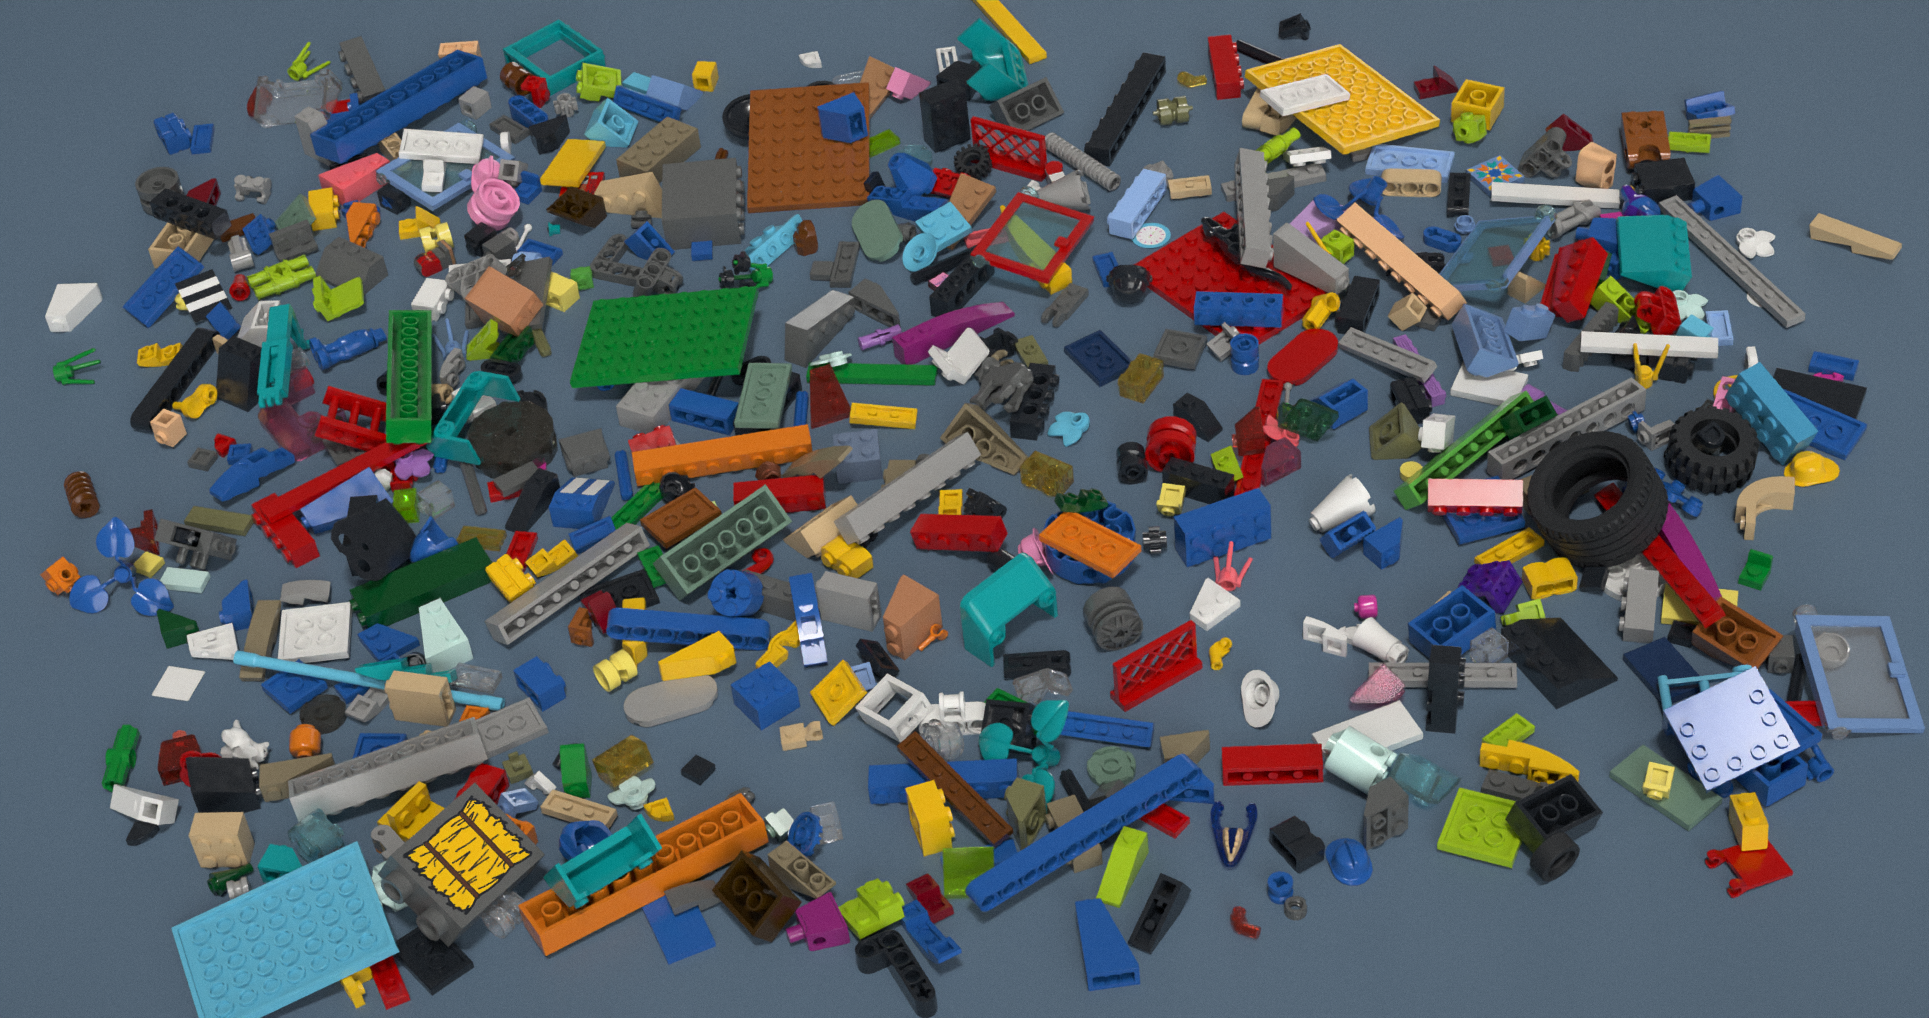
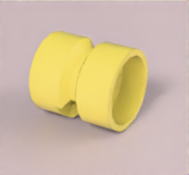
(440, 231)
(612, 671)

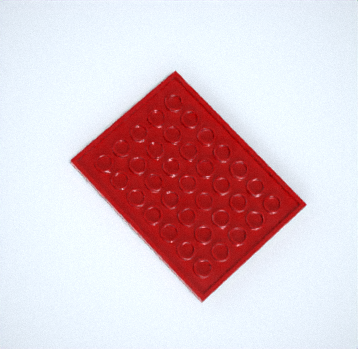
(1200, 265)

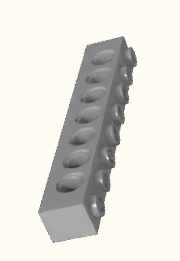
(1592, 415)

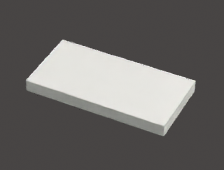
(1304, 95)
(441, 146)
(1387, 725)

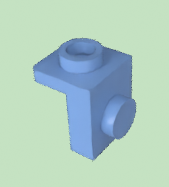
(865, 676)

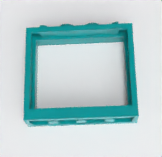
(545, 37)

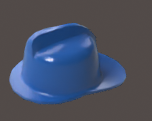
(1349, 861)

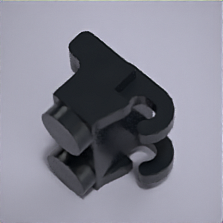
(1000, 341)
(981, 504)

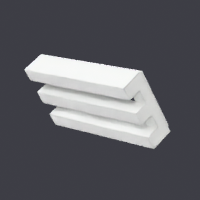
(945, 50)

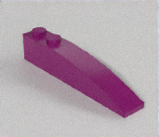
(946, 329)
(1683, 545)

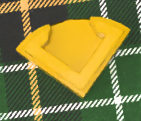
(659, 810)

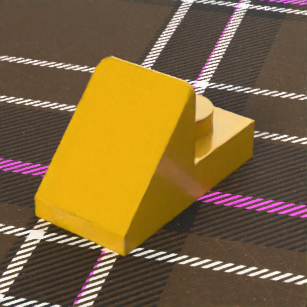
(410, 227)
(354, 987)

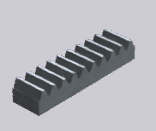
(1603, 321)

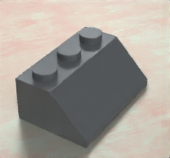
(1028, 106)
(347, 260)

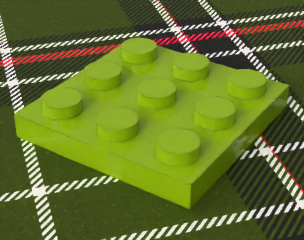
(1479, 829)

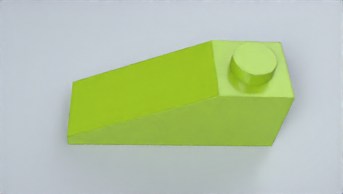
(1123, 866)

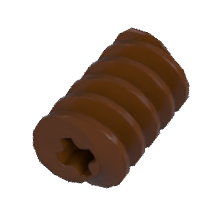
(81, 494)

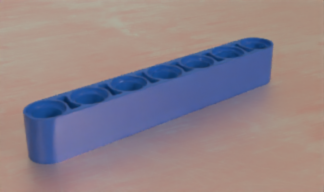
(686, 628)

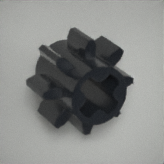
(1154, 540)

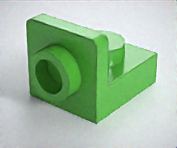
(583, 277)

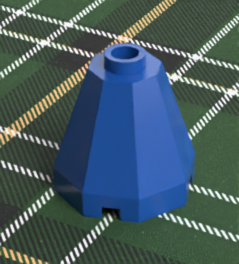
(912, 174)

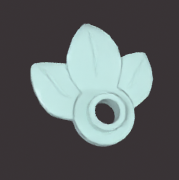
(1690, 304)
(835, 359)
(632, 792)

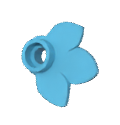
(1069, 426)

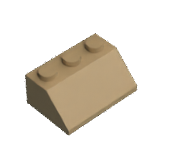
(819, 530)

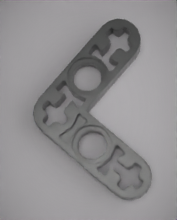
(604, 268)

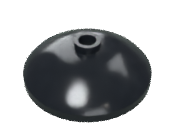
(737, 116)

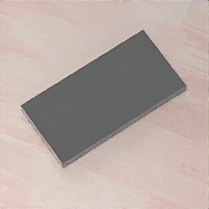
(536, 278)

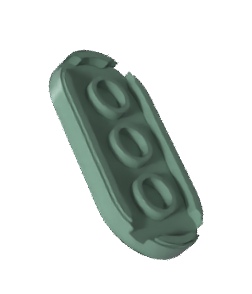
(877, 230)

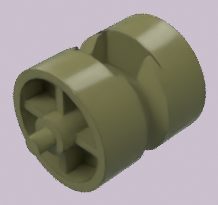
(1174, 110)

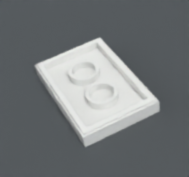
(1489, 390)

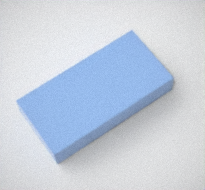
(1722, 328)

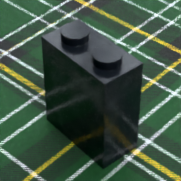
(1664, 179)

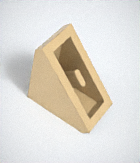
(1524, 287)

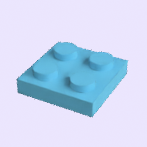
(945, 225)

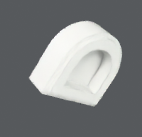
(505, 141)
(1750, 357)

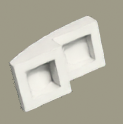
(1323, 633)

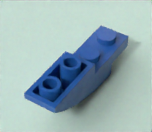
(904, 204)
(246, 472)
(808, 620)

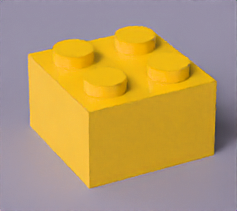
(1480, 100)
(930, 817)

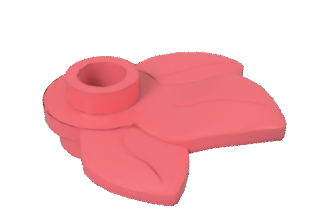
(1276, 433)

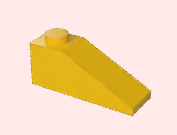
(699, 659)

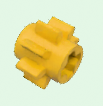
(1541, 250)

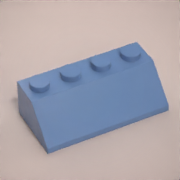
(1483, 342)

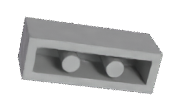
(1639, 605)

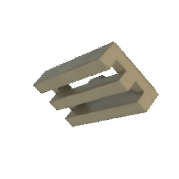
(1715, 131)

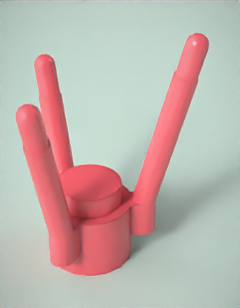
(1228, 577)

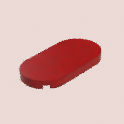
(1303, 356)

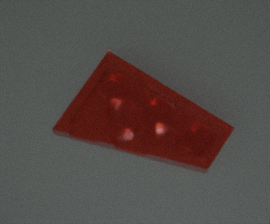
(826, 398)

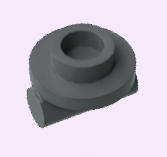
(640, 218)

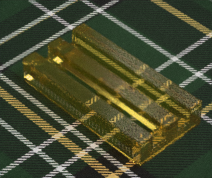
(483, 536)

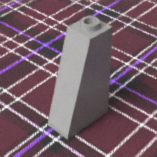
(1308, 261)

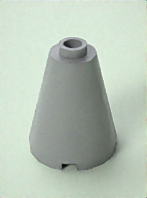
(1067, 192)

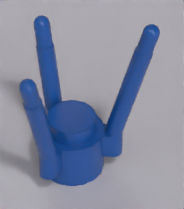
(1818, 766)

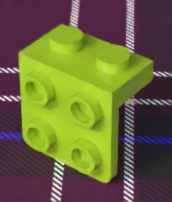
(339, 300)

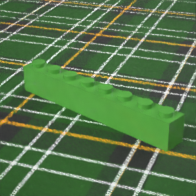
(1461, 452)

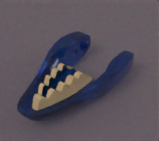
(1232, 841)

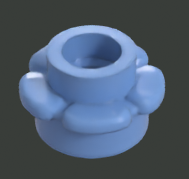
(1464, 224)

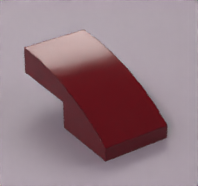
(930, 897)

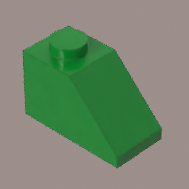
(575, 770)

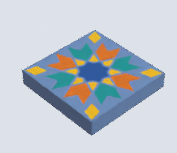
(1494, 170)

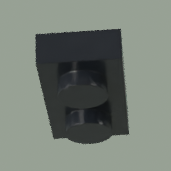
(878, 658)

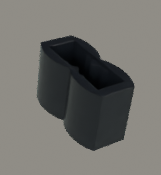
(1297, 844)

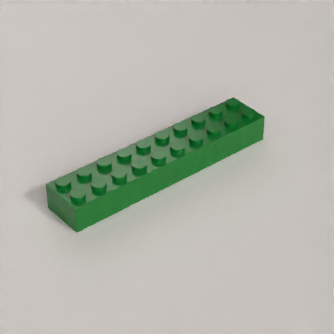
(409, 377)

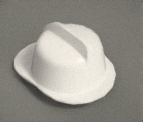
(1259, 698)

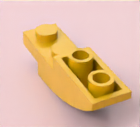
(1527, 760)

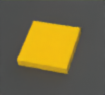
(838, 692)

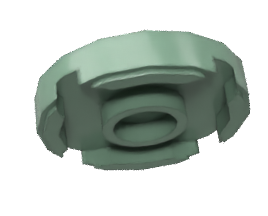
(1110, 765)

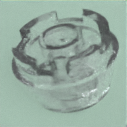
(944, 738)

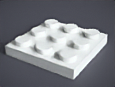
(315, 633)

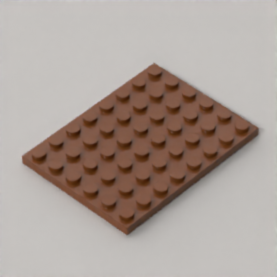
(793, 162)

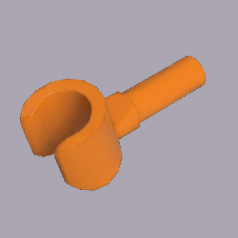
(934, 635)

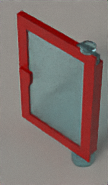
(1032, 237)

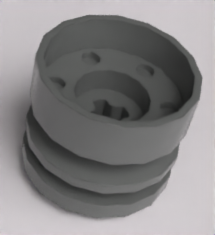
(1112, 618)

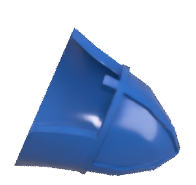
(430, 541)

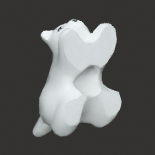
(242, 746)

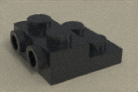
(1016, 716)

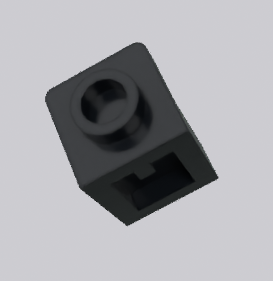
(1294, 25)

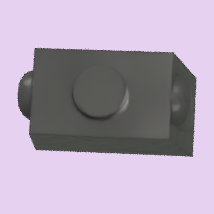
(585, 452)

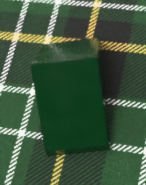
(175, 628)

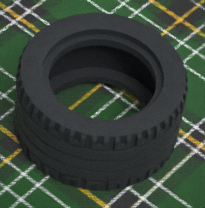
(1576, 467)

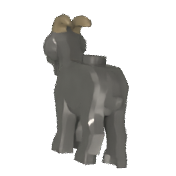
(1000, 381)

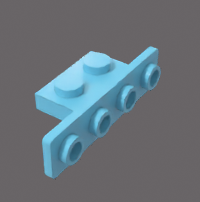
(772, 242)

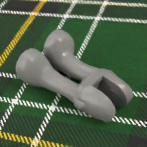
(1578, 214)

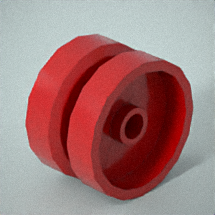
(1169, 438)

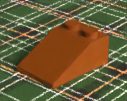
(1736, 637)

